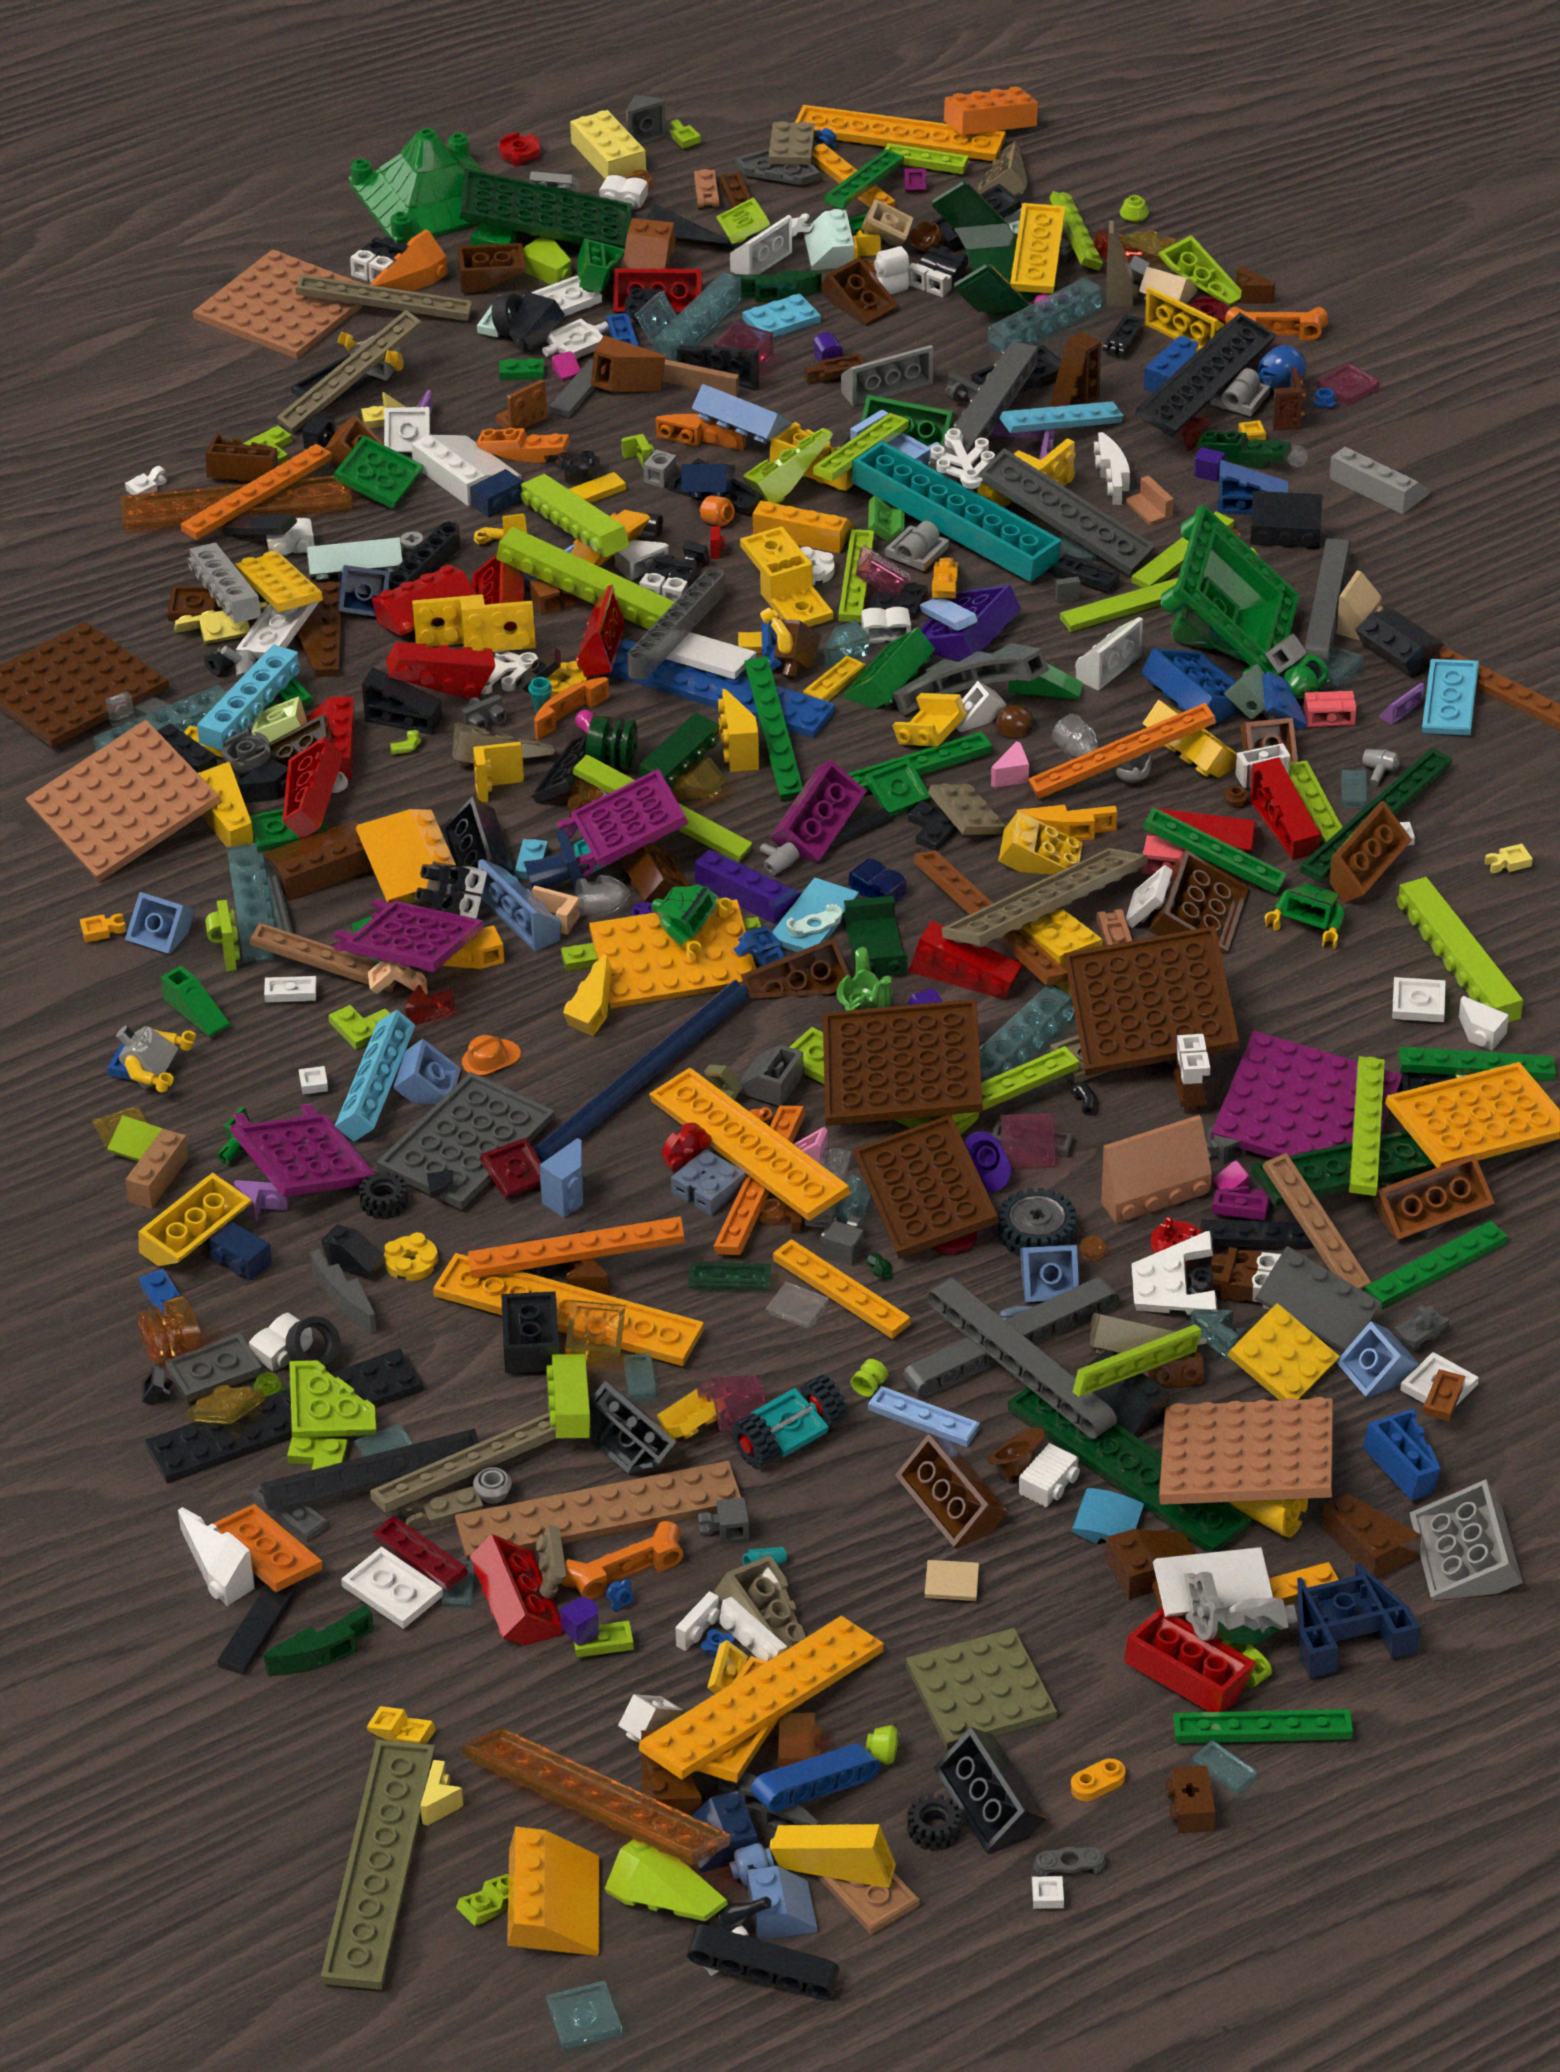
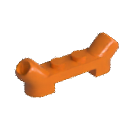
(1305, 324)
(660, 1550)

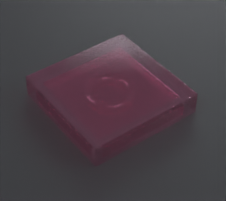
(1348, 383)

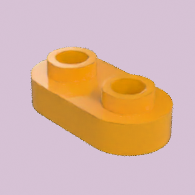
(1102, 1778)

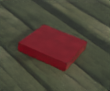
(513, 1168)

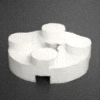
(822, 564)

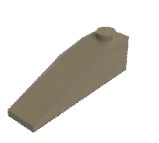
(1007, 171)
(1119, 274)
(471, 736)
(1122, 1335)
(763, 1593)

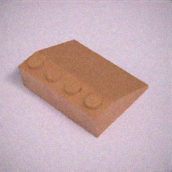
(1155, 1170)

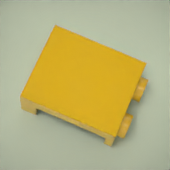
(934, 722)

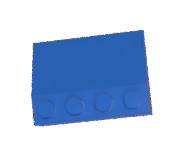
(1191, 681)

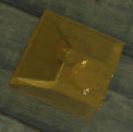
(701, 781)
(595, 1330)

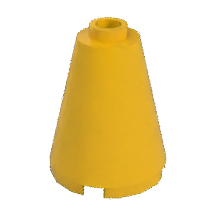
(1275, 1514)

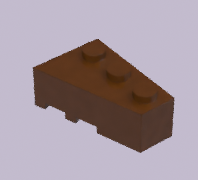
(1079, 372)
(239, 461)
(1370, 1535)
(666, 1786)

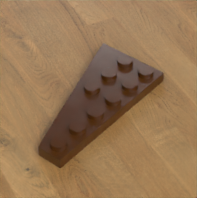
(322, 633)

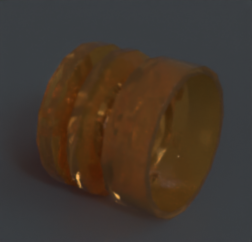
(164, 1332)

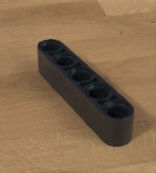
(428, 555)
(763, 1962)

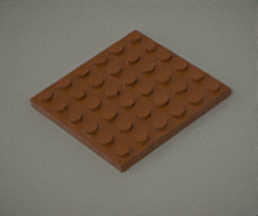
(66, 682)
(1145, 993)
(902, 1062)

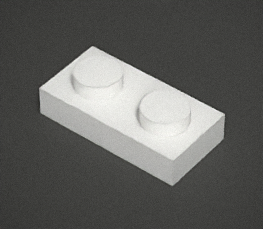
(290, 989)
(697, 1621)

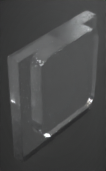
(797, 1305)

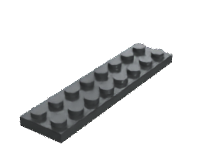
(1066, 511)

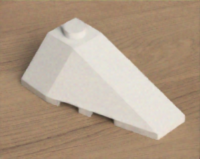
(220, 1558)

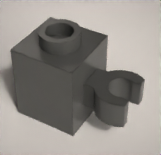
(1223, 1148)
(843, 1241)
(729, 1521)

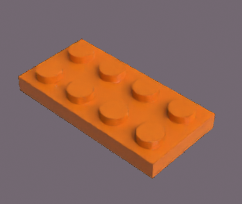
(274, 1552)

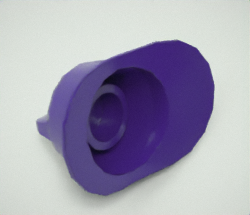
(989, 1160)

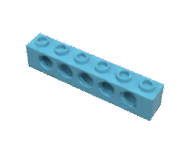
(248, 696)
(375, 1075)

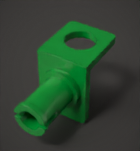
(232, 1147)

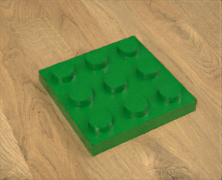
(378, 472)

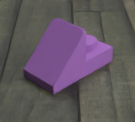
(263, 1196)

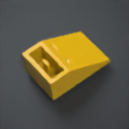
(738, 734)
(1036, 847)

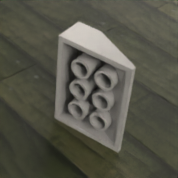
(1466, 1544)

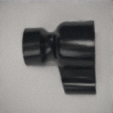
(653, 528)
(1200, 1281)

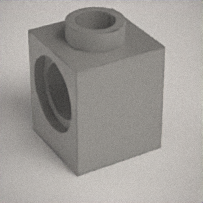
(660, 468)

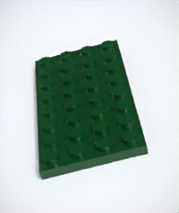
(543, 210)

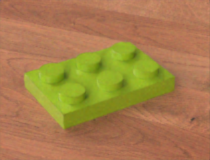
(743, 221)

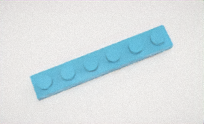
(1061, 417)

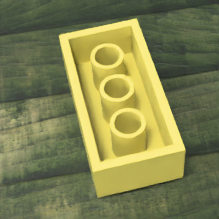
(607, 145)

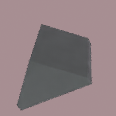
(646, 118)

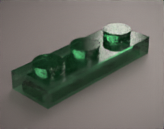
(729, 1275)

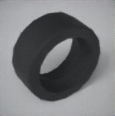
(500, 310)
(329, 1333)

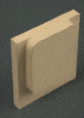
(951, 1580)

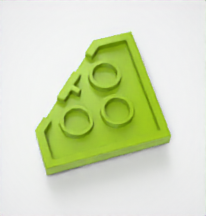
(326, 1404)

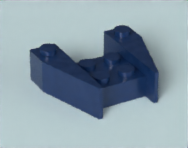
(1350, 1610)

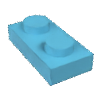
(530, 850)

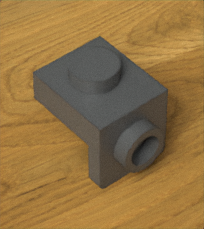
(1138, 268)

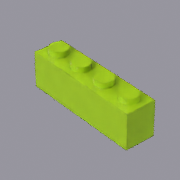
(568, 1396)

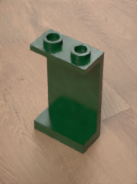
(873, 926)

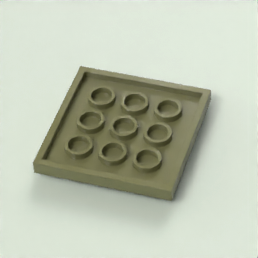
(981, 1686)

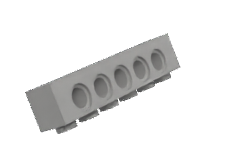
(224, 582)

